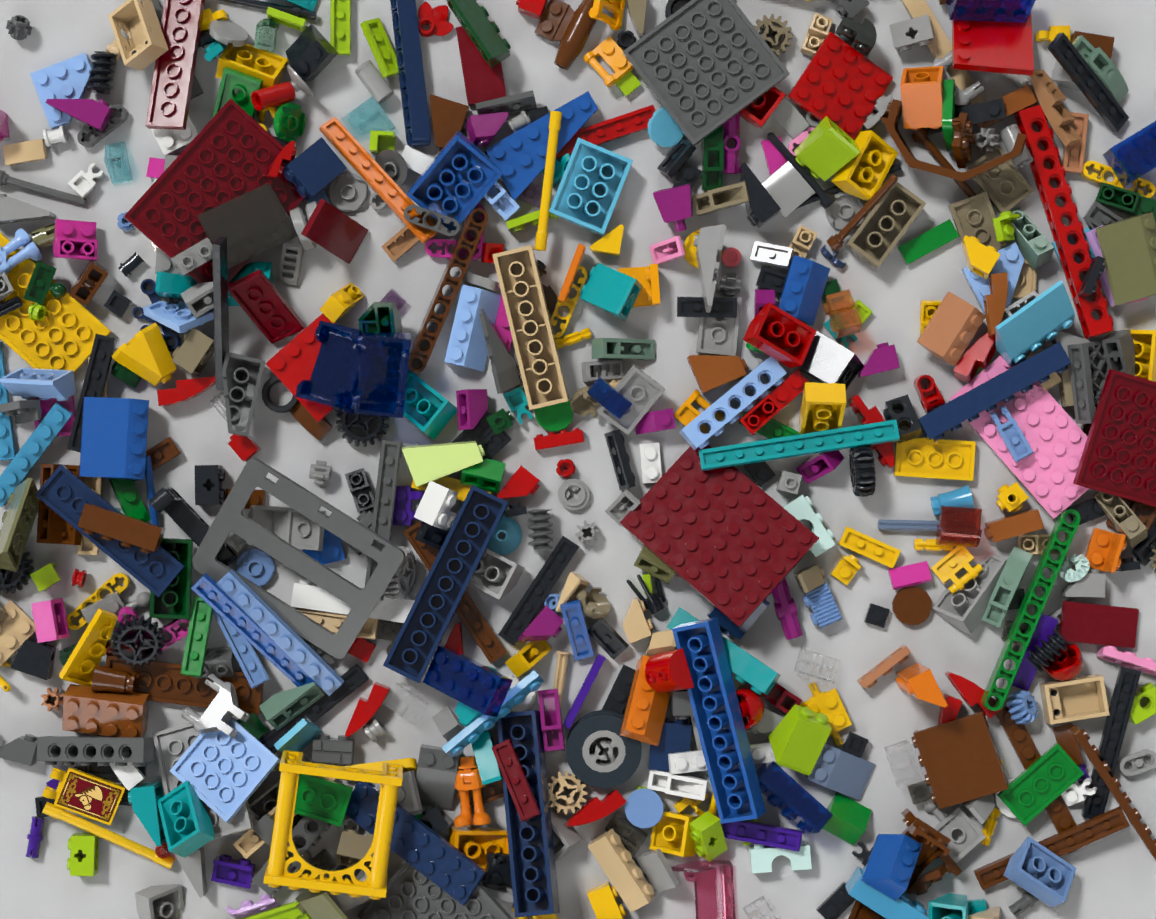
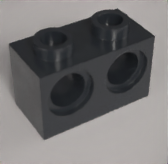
(905, 418)

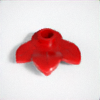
(435, 18)

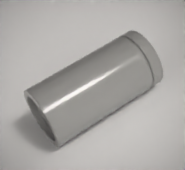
(374, 81)
(1009, 137)

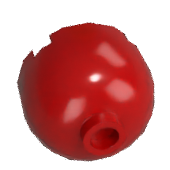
(1067, 665)
(751, 707)

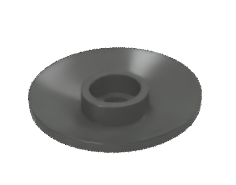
(391, 158)

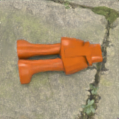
(469, 779)

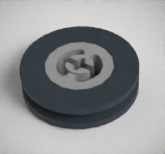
(585, 763)

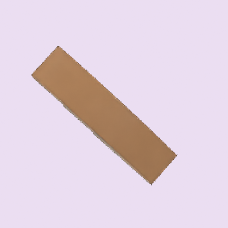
(1052, 102)
(403, 241)

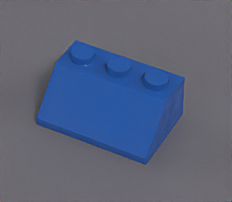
(803, 289)
(891, 864)

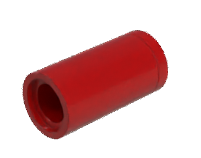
(273, 96)

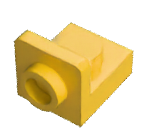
(846, 569)

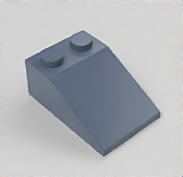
(841, 771)

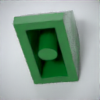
(484, 475)

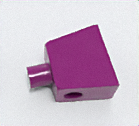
(675, 205)

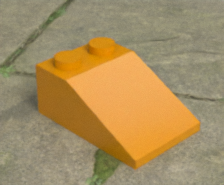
(478, 841)

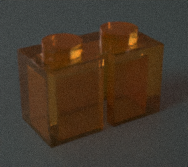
(843, 318)

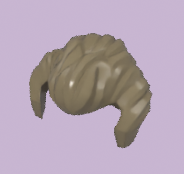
(583, 403)
(593, 603)

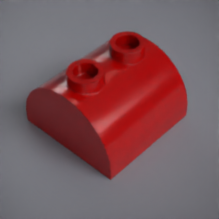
(763, 107)
(668, 671)

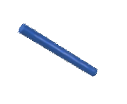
(151, 490)

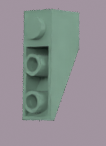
(1030, 241)

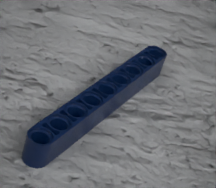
(411, 72)

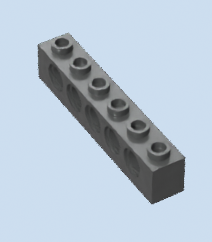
(49, 746)
(300, 830)

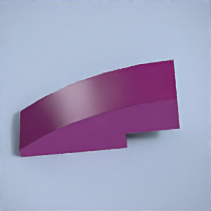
(551, 720)

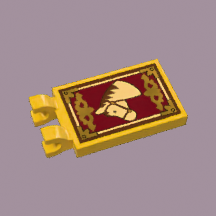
(85, 794)

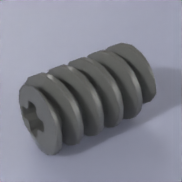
(540, 528)

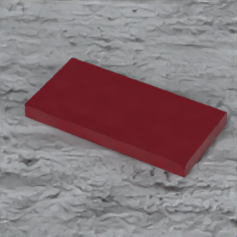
(479, 80)
(334, 231)
(265, 306)
(1099, 624)

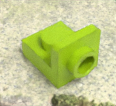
(1003, 226)

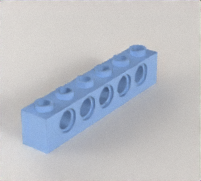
(769, 368)

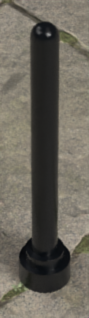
(825, 198)

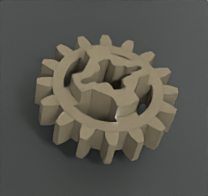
(778, 32)

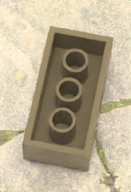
(885, 225)

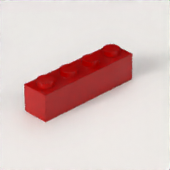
(560, 439)

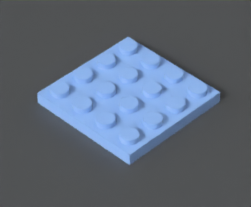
(225, 768)

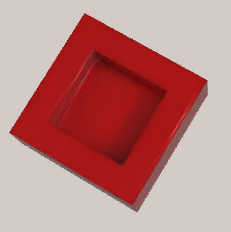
(489, 249)

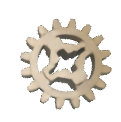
(569, 802)

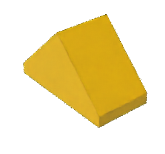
(610, 243)

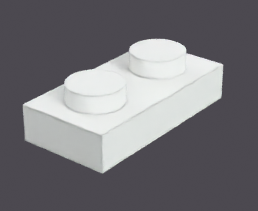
(650, 462)

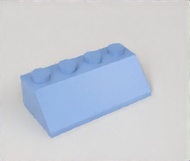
(467, 341)

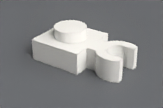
(84, 183)
(1078, 792)

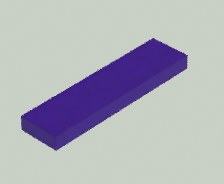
(1026, 669)
(584, 691)
(763, 834)

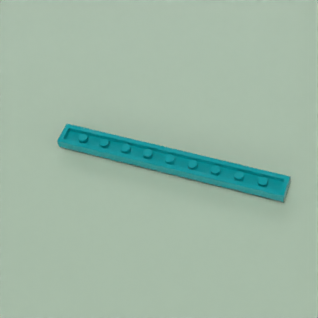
(799, 445)

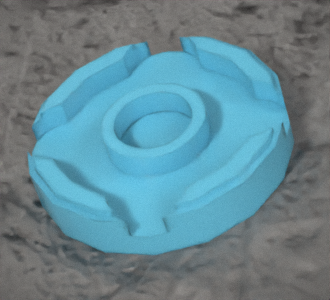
(663, 129)

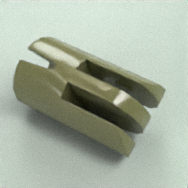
(44, 236)

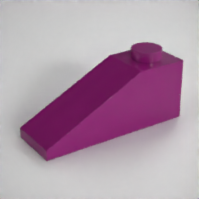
(85, 110)

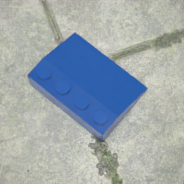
(455, 180)
(114, 438)

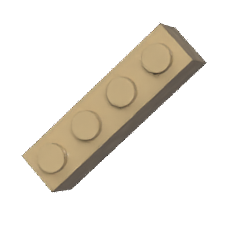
(621, 870)

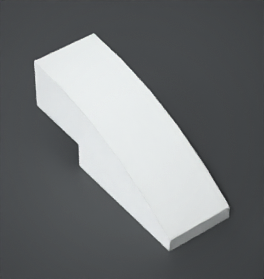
(677, 784)

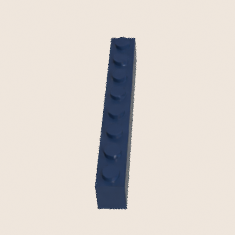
(993, 391)

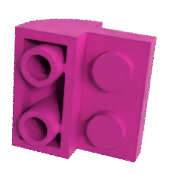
(75, 240)

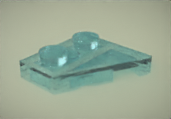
(366, 118)

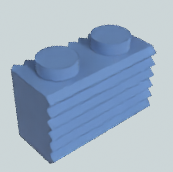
(822, 606)

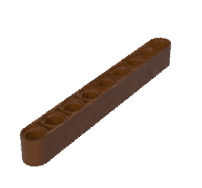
(454, 282)

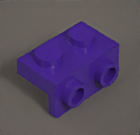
(233, 871)

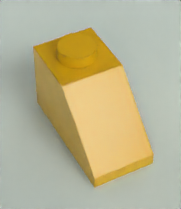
(527, 657)

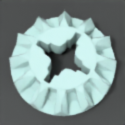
(1082, 567)

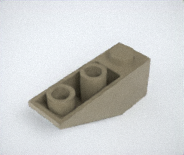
(1122, 518)

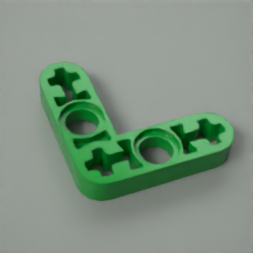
(948, 112)

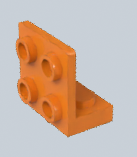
(1105, 549)

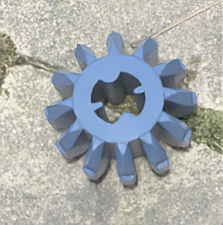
(1022, 707)

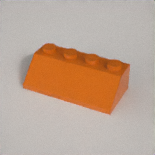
(920, 683)
(644, 709)

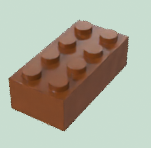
(105, 712)

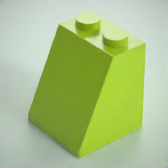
(826, 149)
(800, 739)

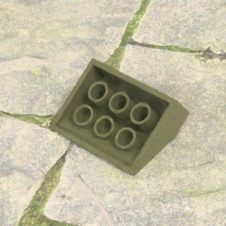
(1130, 257)
(18, 524)
(318, 905)

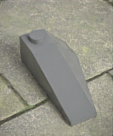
(708, 252)

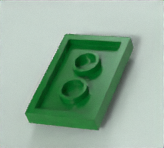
(239, 88)
(322, 799)

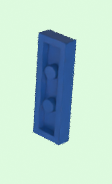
(577, 630)

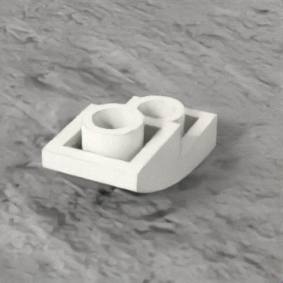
(416, 159)
(128, 774)

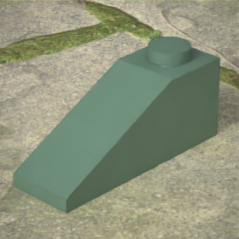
(623, 349)
(290, 703)

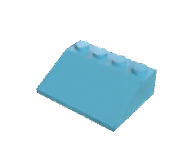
(590, 186)
(1034, 324)

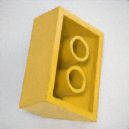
(253, 62)
(868, 169)
(1145, 353)

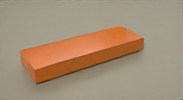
(571, 273)

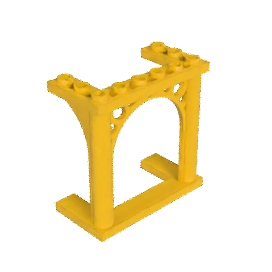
(376, 883)

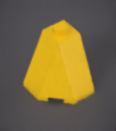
(147, 356)

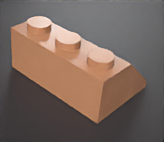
(951, 329)

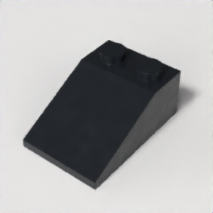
(761, 204)

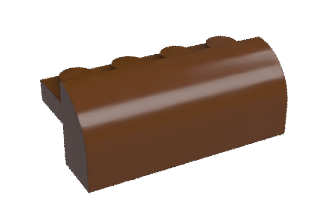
(51, 526)

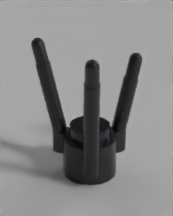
(654, 602)

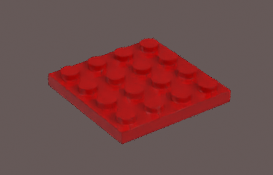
(840, 85)

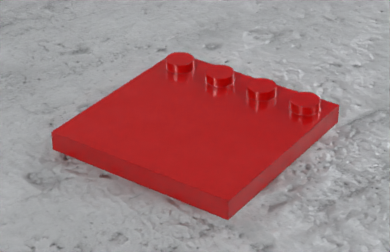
(993, 46)
(296, 363)

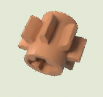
(56, 703)

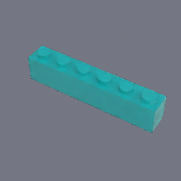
(741, 663)

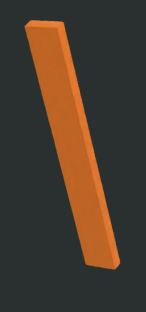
(375, 176)

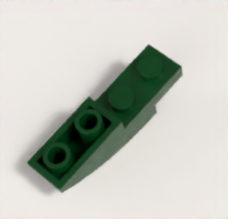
(712, 160)
(1125, 200)

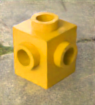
(1017, 494)

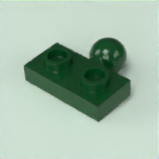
(41, 283)

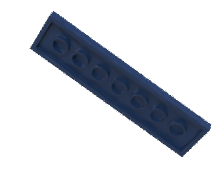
(67, 497)
(419, 845)

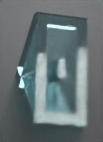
(117, 163)

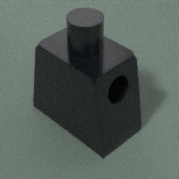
(35, 659)

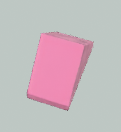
(667, 250)

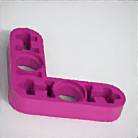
(462, 252)
(167, 628)

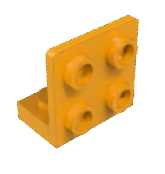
(649, 279)

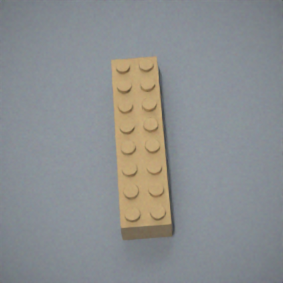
(531, 327)

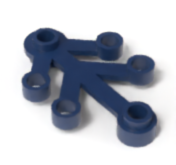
(168, 334)

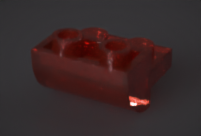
(959, 526)

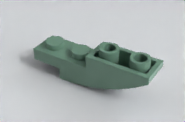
(1102, 67)
(1006, 587)

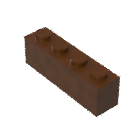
(121, 527)

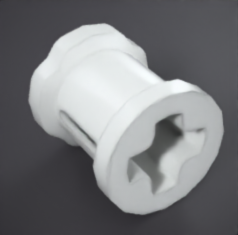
(55, 136)

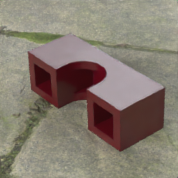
(779, 697)

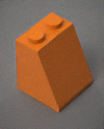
(922, 97)

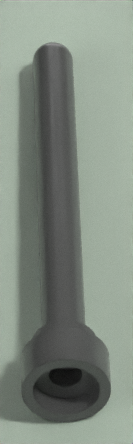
(6, 179)

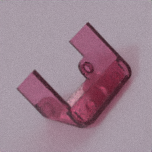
(712, 887)

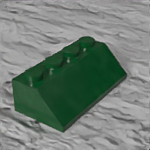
(480, 30)
(176, 599)

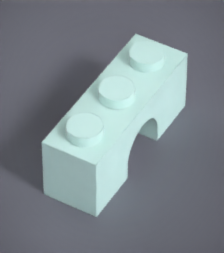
(801, 509)
(762, 857)

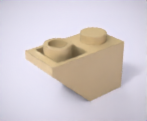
(635, 624)
(661, 642)

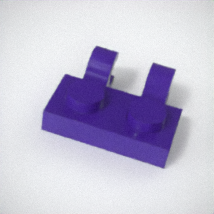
(403, 505)

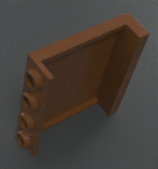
(960, 760)

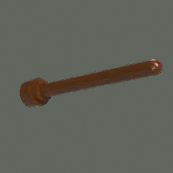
(922, 136)
(837, 240)

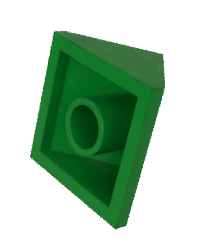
(848, 818)

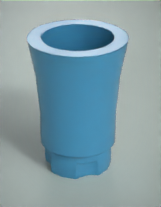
(958, 498)

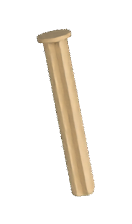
(560, 673)

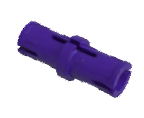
(35, 837)

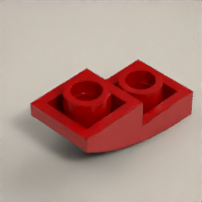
(285, 155)

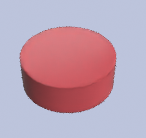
(731, 257)

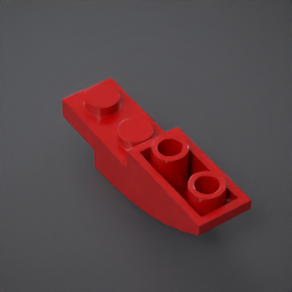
(774, 402)
(869, 416)

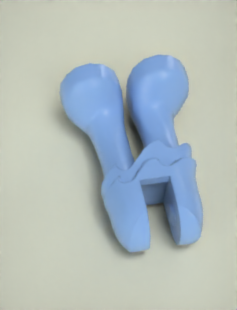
(30, 251)

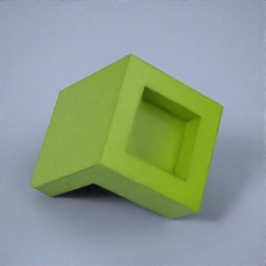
(381, 141)
(45, 577)

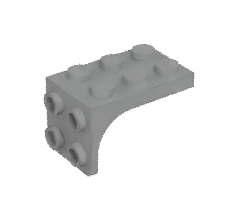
(289, 526)

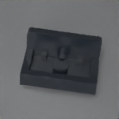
(497, 869)

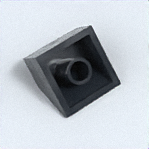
(310, 54)

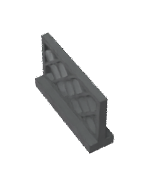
(1082, 380)

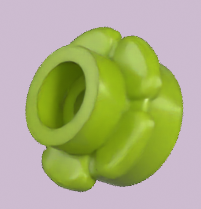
(37, 311)

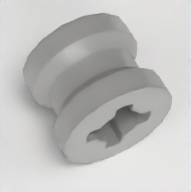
(375, 730)

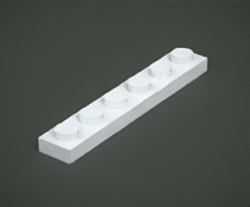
(694, 760)

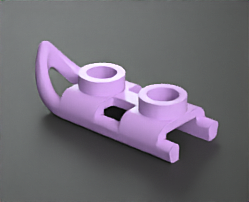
(249, 908)

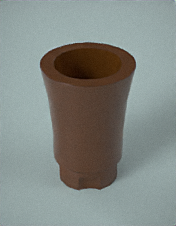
(112, 680)

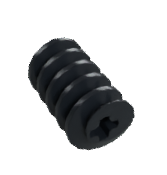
(101, 72)
(1048, 650)

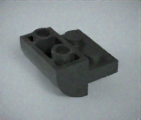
(862, 34)

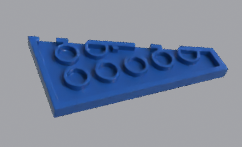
(524, 152)

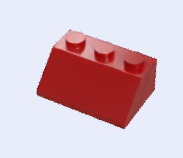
(780, 335)

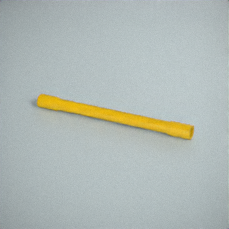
(554, 128)
(61, 814)

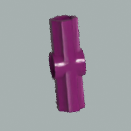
(731, 130)
(786, 611)

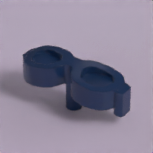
(831, 258)

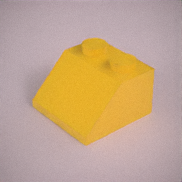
(673, 834)

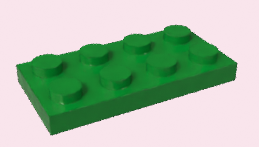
(1040, 784)

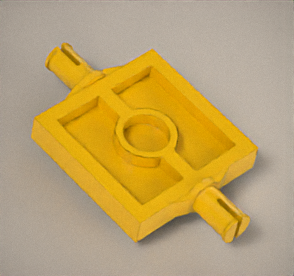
(830, 705)

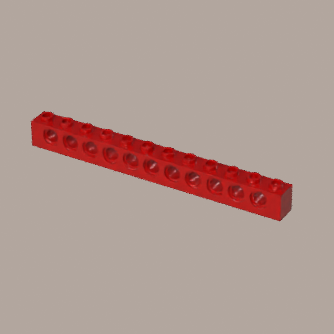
(1054, 214)

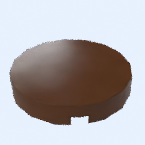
(911, 605)

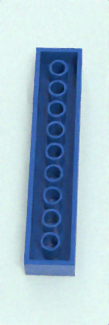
(720, 722)

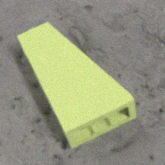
(439, 460)

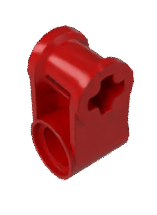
(929, 394)

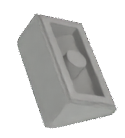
(790, 119)

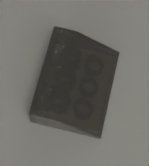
(250, 224)

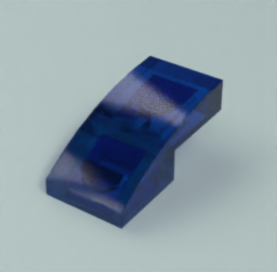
(609, 398)

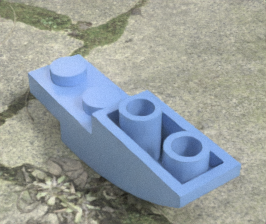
(501, 201)

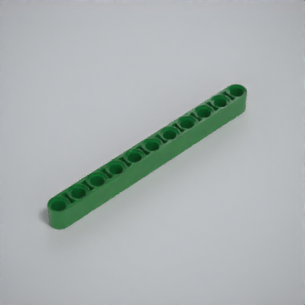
(1023, 616)

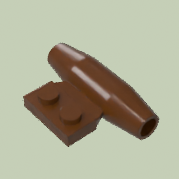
(569, 27)

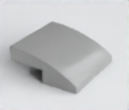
(788, 188)
(657, 870)

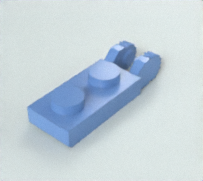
(1011, 435)

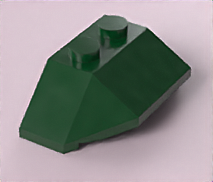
(381, 318)

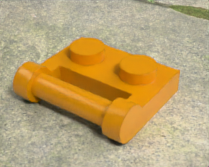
(613, 6)
(614, 58)
(687, 412)

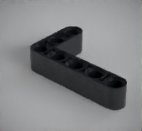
(170, 502)

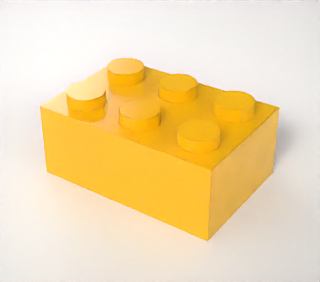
(822, 407)

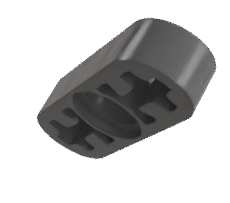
(95, 139)
(428, 212)

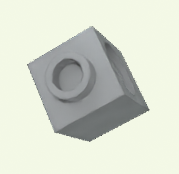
(789, 482)

